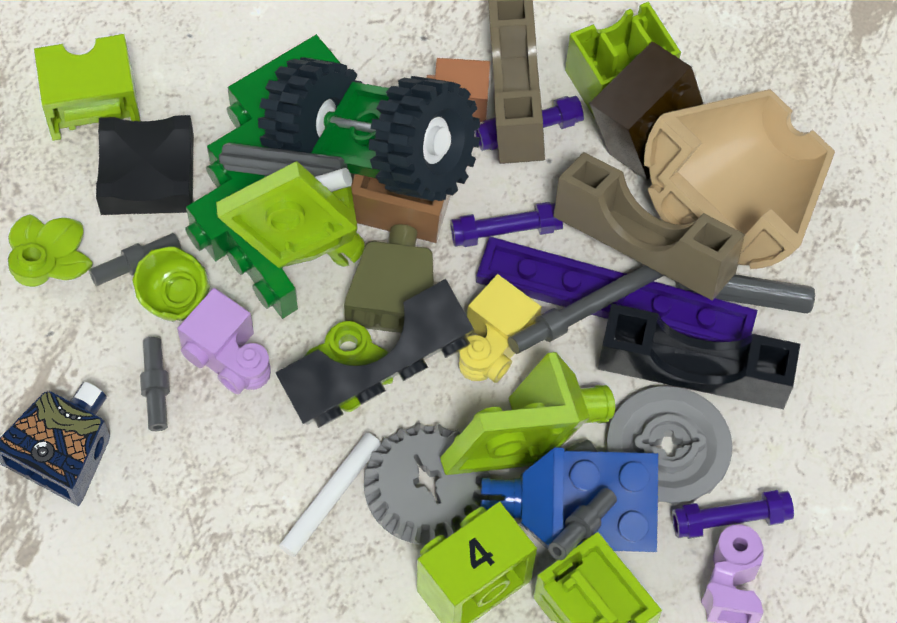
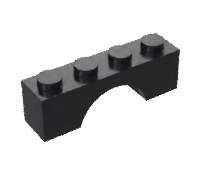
(431, 325)
(746, 370)

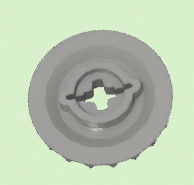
(689, 422)
(412, 511)

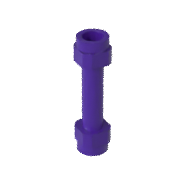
(565, 112)
(467, 230)
(773, 507)

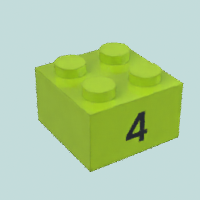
(475, 566)

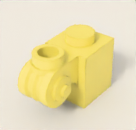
(495, 315)

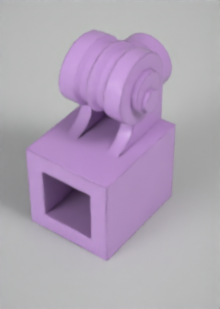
(216, 337)

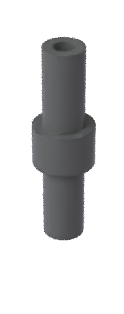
(128, 260)
(154, 384)
(582, 524)

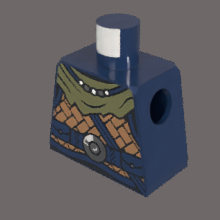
(58, 442)

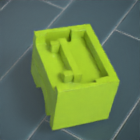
(601, 54)
(86, 86)
(593, 588)

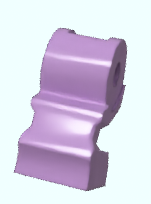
(736, 562)

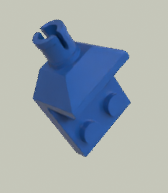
(569, 479)

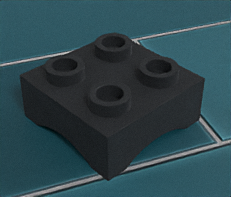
(145, 166)

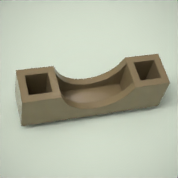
(516, 81)
(599, 203)

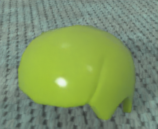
(170, 283)

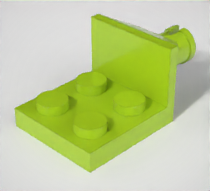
(294, 218)
(543, 417)

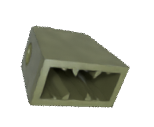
(387, 278)

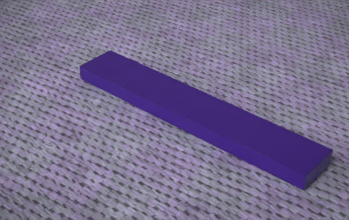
(566, 280)

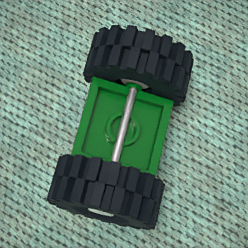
(404, 136)

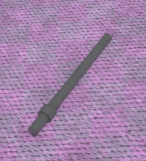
(556, 322)

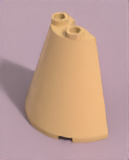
(741, 168)

